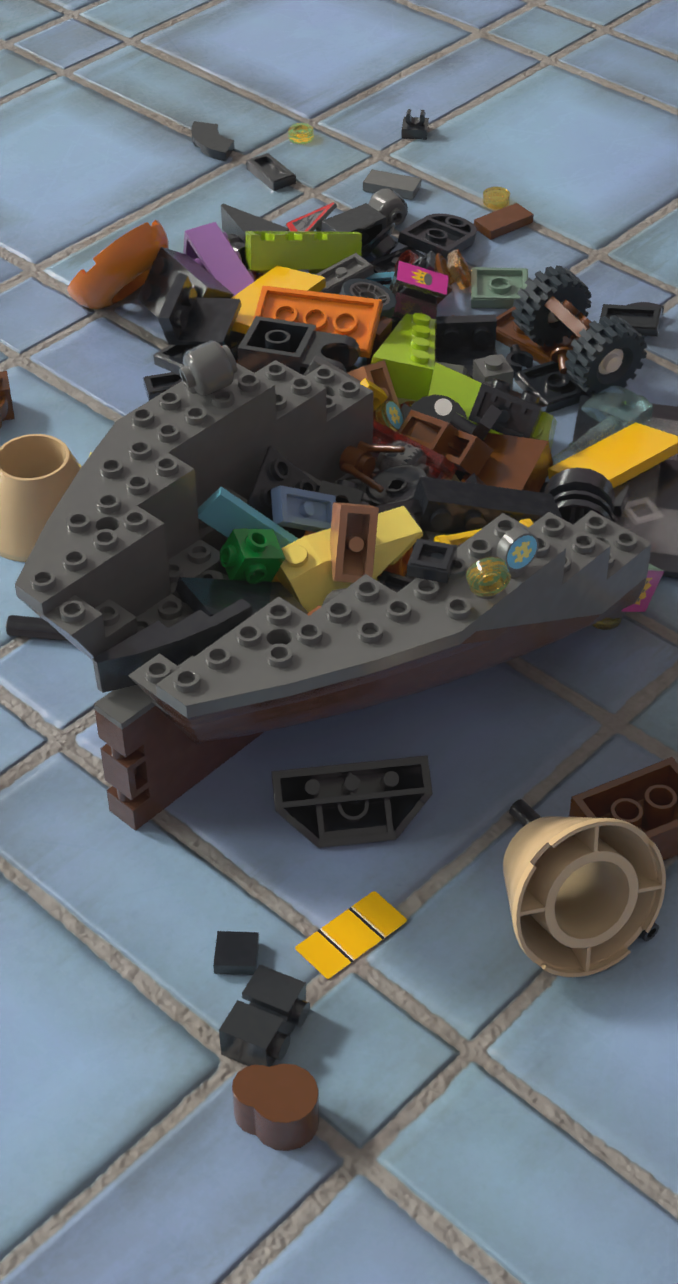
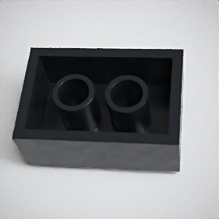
(163, 273)

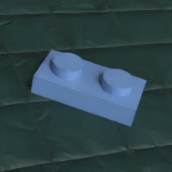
(301, 508)

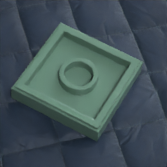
(496, 286)

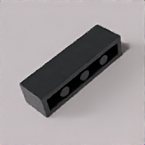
(465, 507)

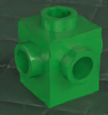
(252, 555)

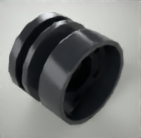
(581, 491)

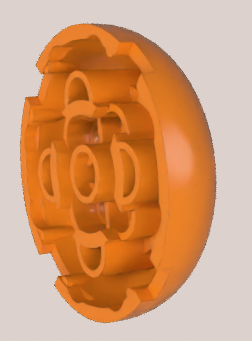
(119, 267)

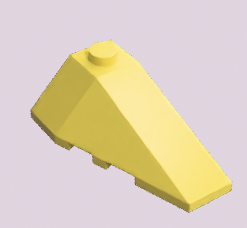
(308, 560)

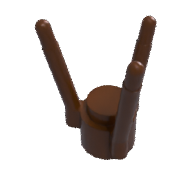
(361, 464)

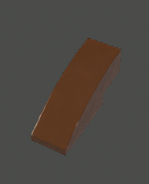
(459, 447)

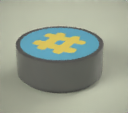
(517, 548)

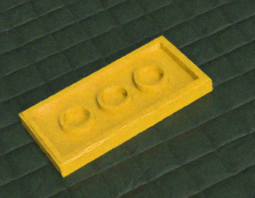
(276, 277)
(623, 453)

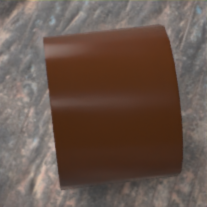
(277, 1104)

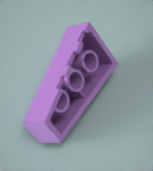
(214, 253)

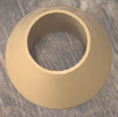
(32, 482)
(581, 891)

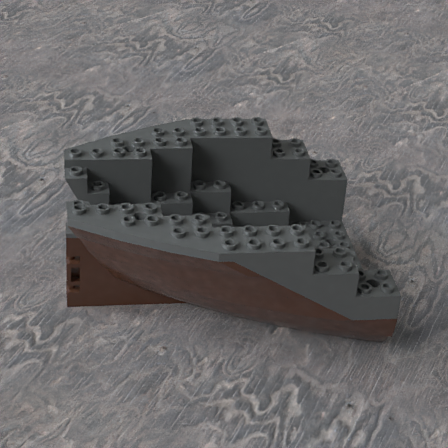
(134, 529)

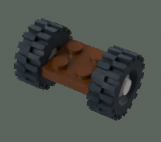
(556, 307)

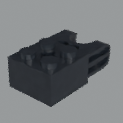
(294, 346)

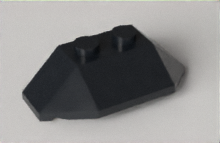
(353, 799)

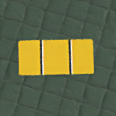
(350, 934)

